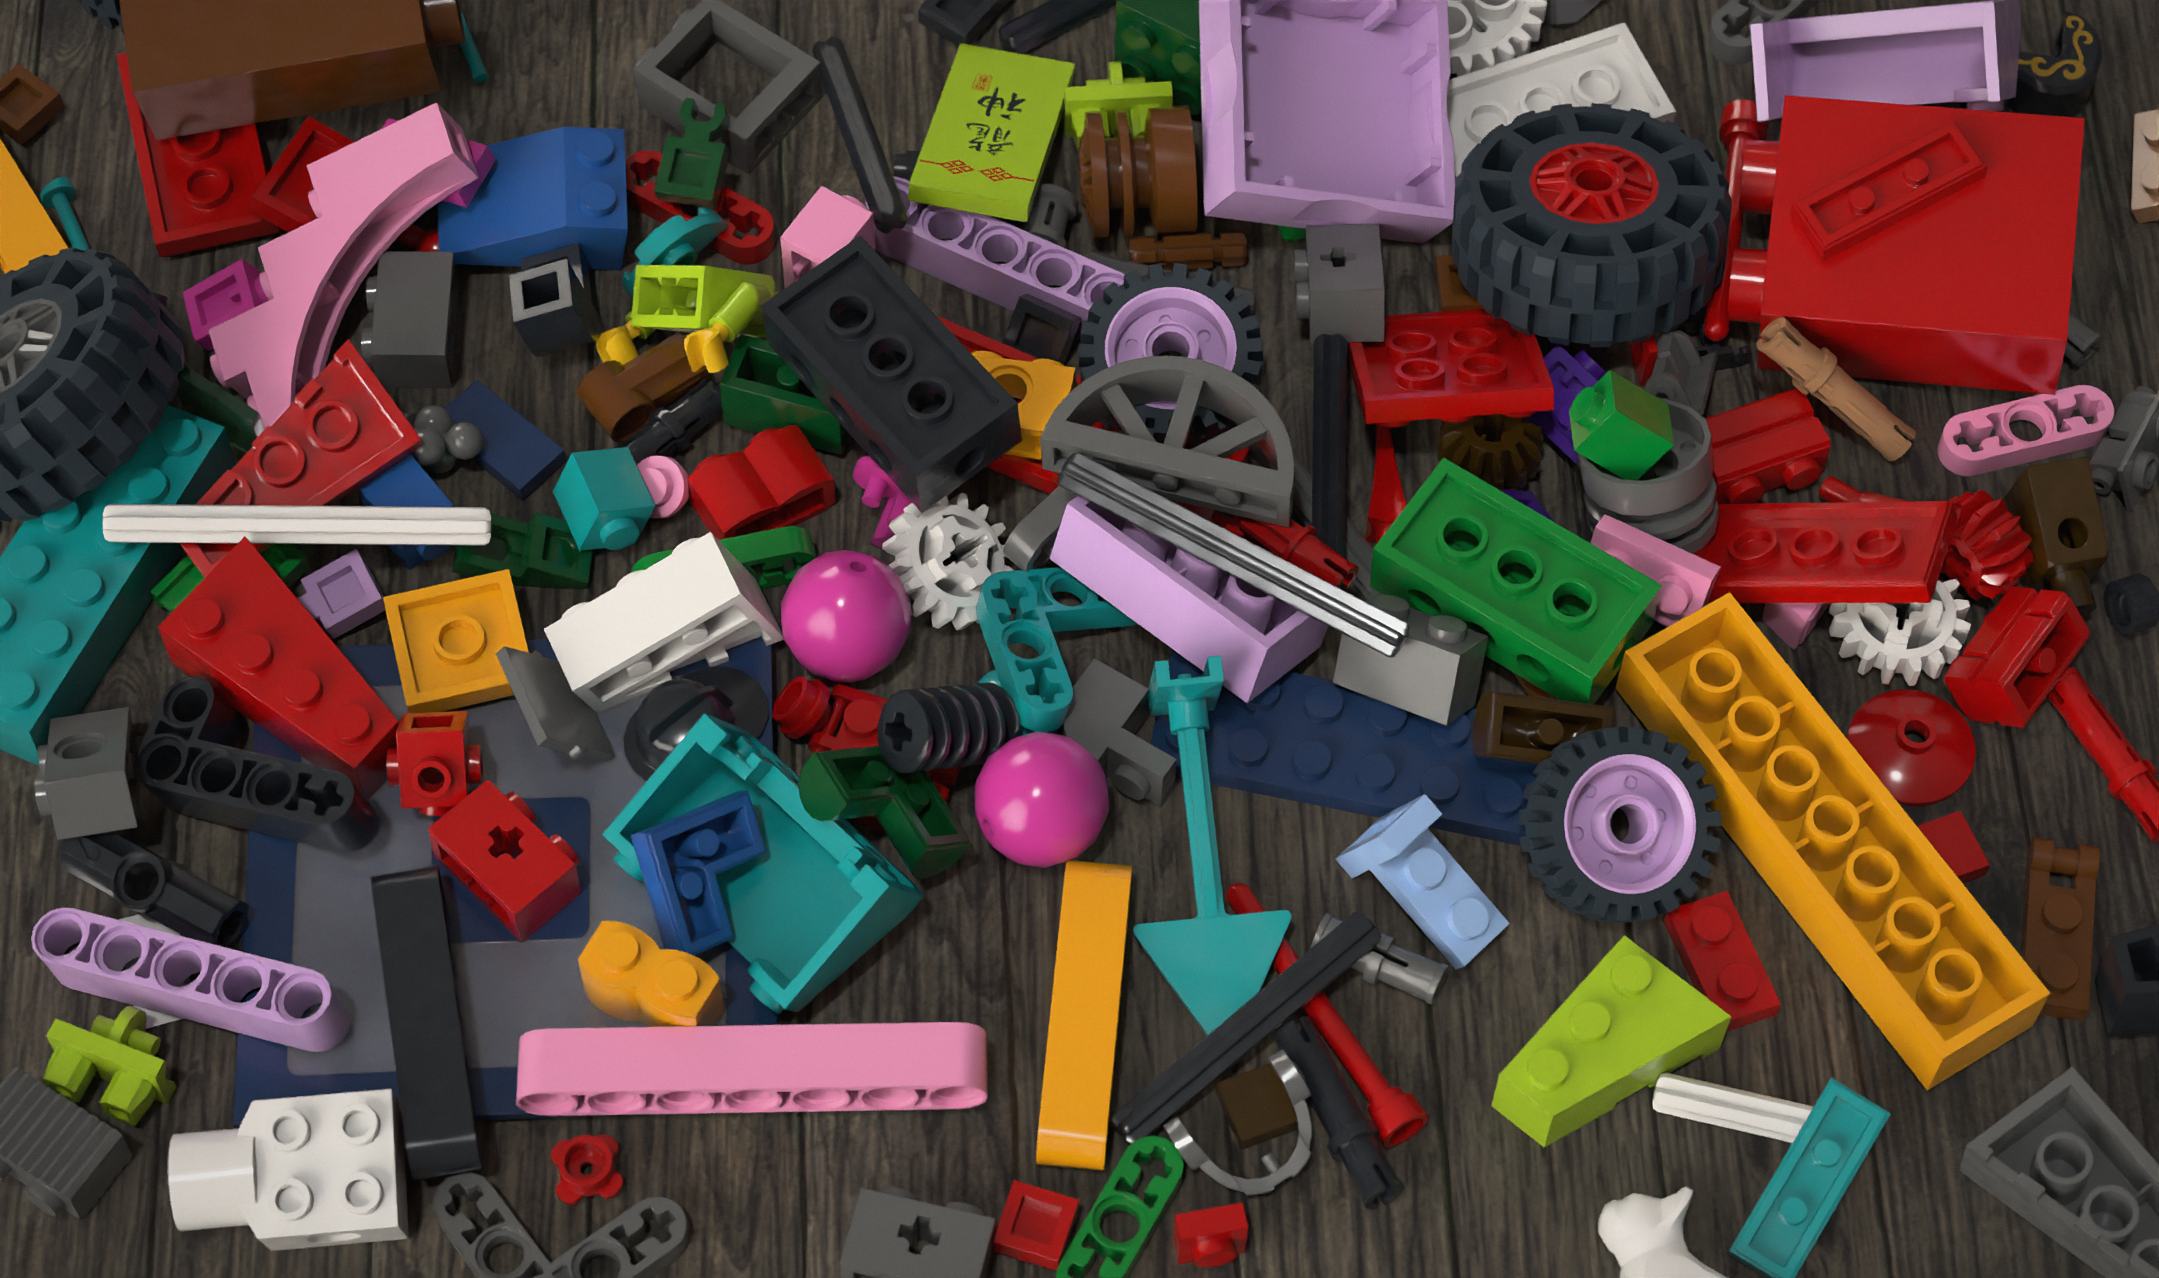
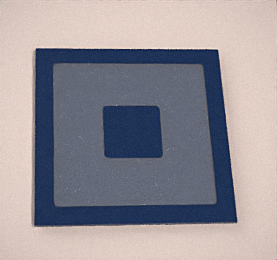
(319, 910)

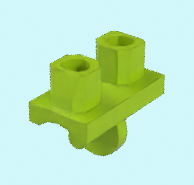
(1113, 95)
(113, 1052)

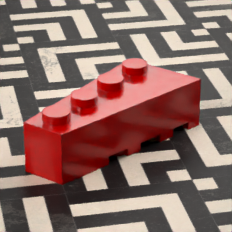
(280, 668)

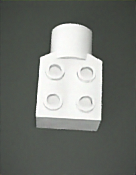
(298, 1172)

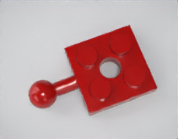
(285, 189)

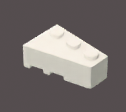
(661, 621)

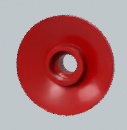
(1911, 770)

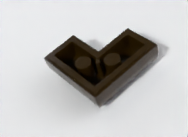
(1529, 726)

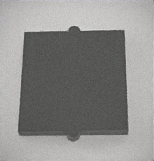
(551, 707)

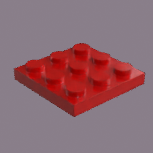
(1449, 369)

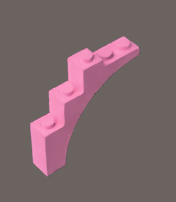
(312, 273)

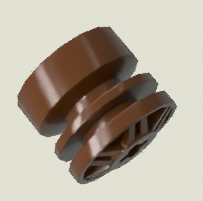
(1139, 172)

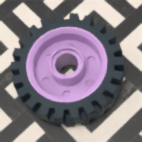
(1178, 315)
(1666, 815)

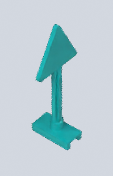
(1216, 957)

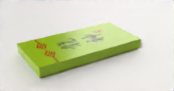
(991, 133)

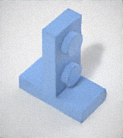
(1426, 881)

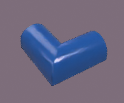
(681, 868)

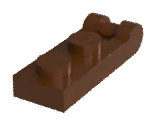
(2060, 924)

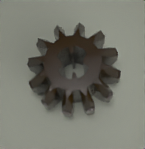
(1494, 448)

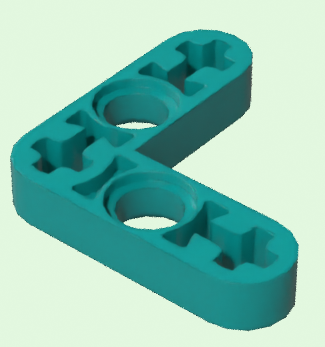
(1034, 625)

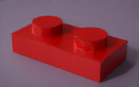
(1722, 959)

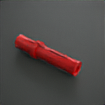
(2127, 772)

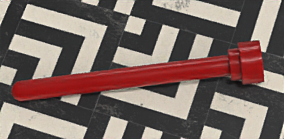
(1736, 125)
(1393, 1111)

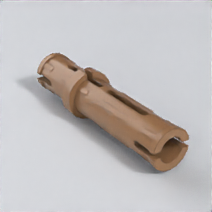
(1820, 375)

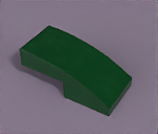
(534, 552)

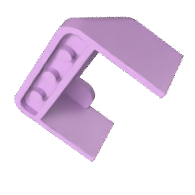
(1891, 56)

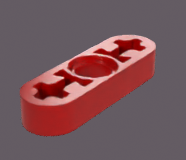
(742, 212)

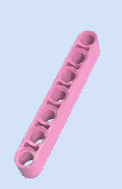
(752, 1068)

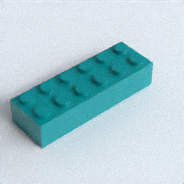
(78, 597)

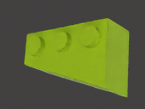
(1607, 1043)

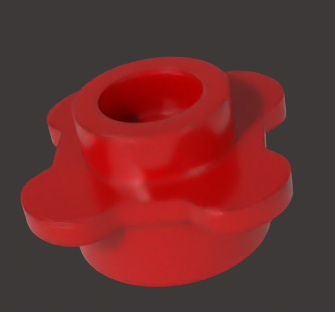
(583, 1150)

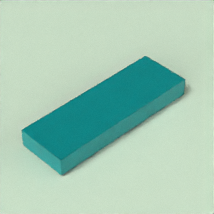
(1809, 1182)

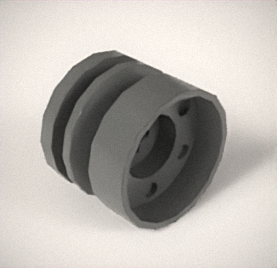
(1671, 498)

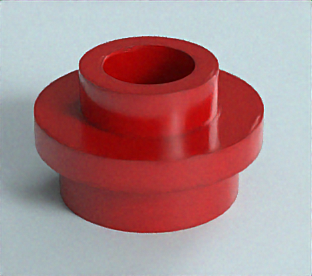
(802, 707)

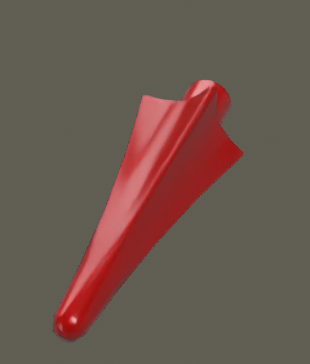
(1387, 493)

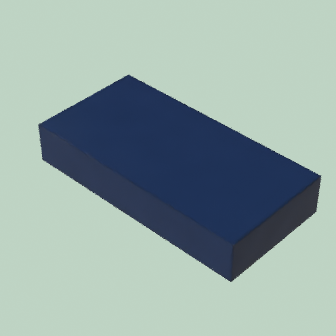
(513, 447)

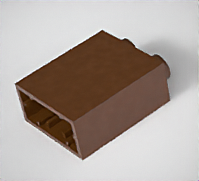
(270, 60)

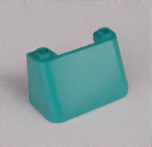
(806, 902)

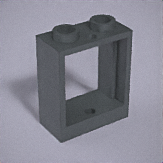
(768, 117)

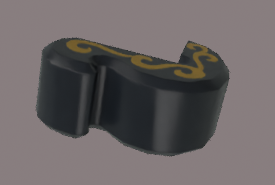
(2062, 81)

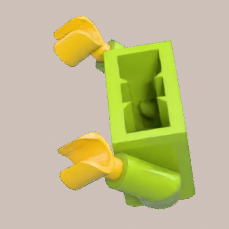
(691, 299)

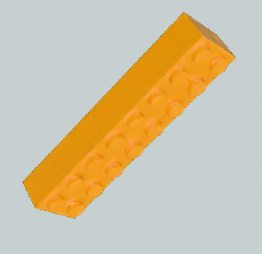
(1833, 842)

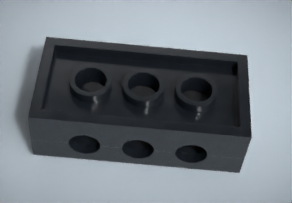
(891, 373)

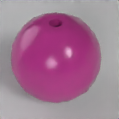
(845, 616)
(1041, 799)

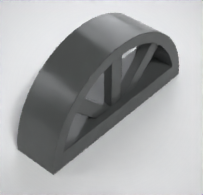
(1179, 474)

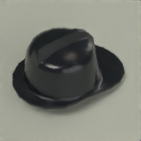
(678, 704)

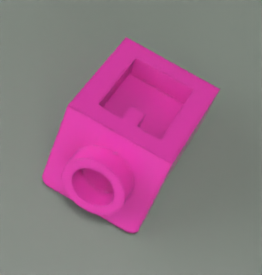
(222, 298)

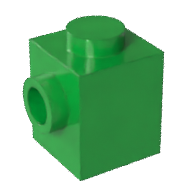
(1620, 426)

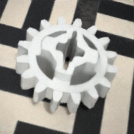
(931, 537)
(1927, 640)

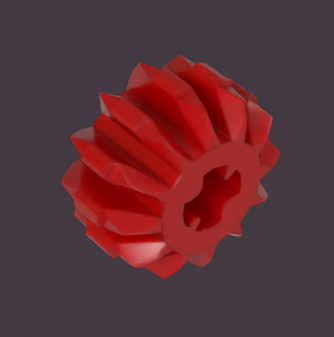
(1986, 547)

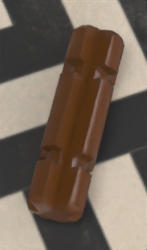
(1190, 249)

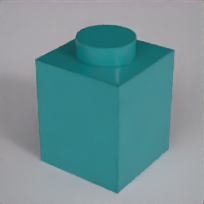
(603, 499)

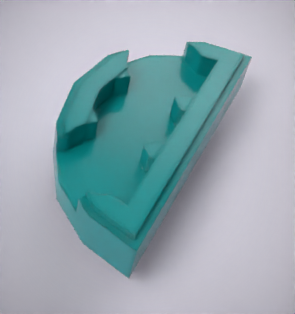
(676, 242)

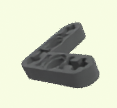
(630, 1224)

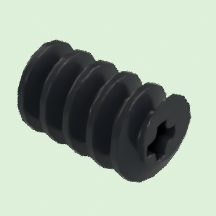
(945, 726)

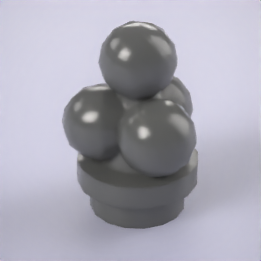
(442, 440)

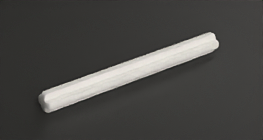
(296, 524)

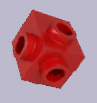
(434, 761)

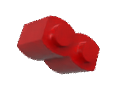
(763, 487)

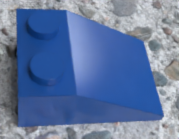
(544, 197)

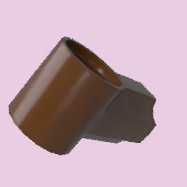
(627, 393)

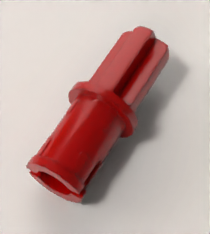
(1303, 549)

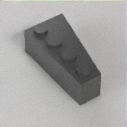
(2074, 1177)

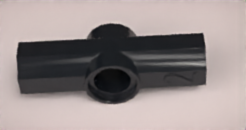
(181, 898)

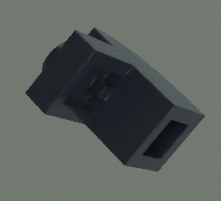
(554, 301)

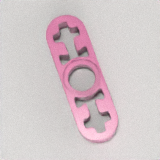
(2006, 449)

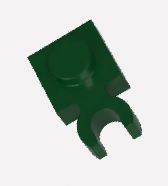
(694, 165)

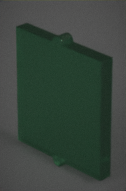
(216, 405)

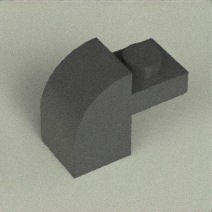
(1105, 720)

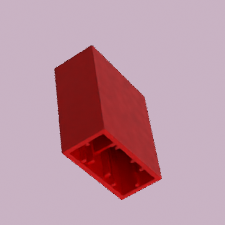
(1945, 296)

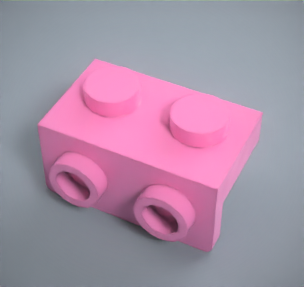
(1683, 576)

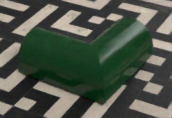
(905, 804)

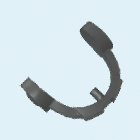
(1298, 1092)

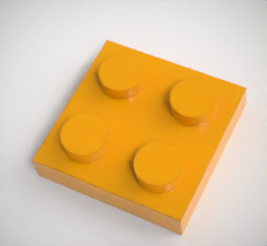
(450, 641)

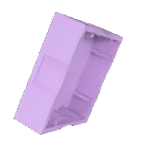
(1328, 114)

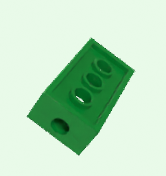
(1538, 592)

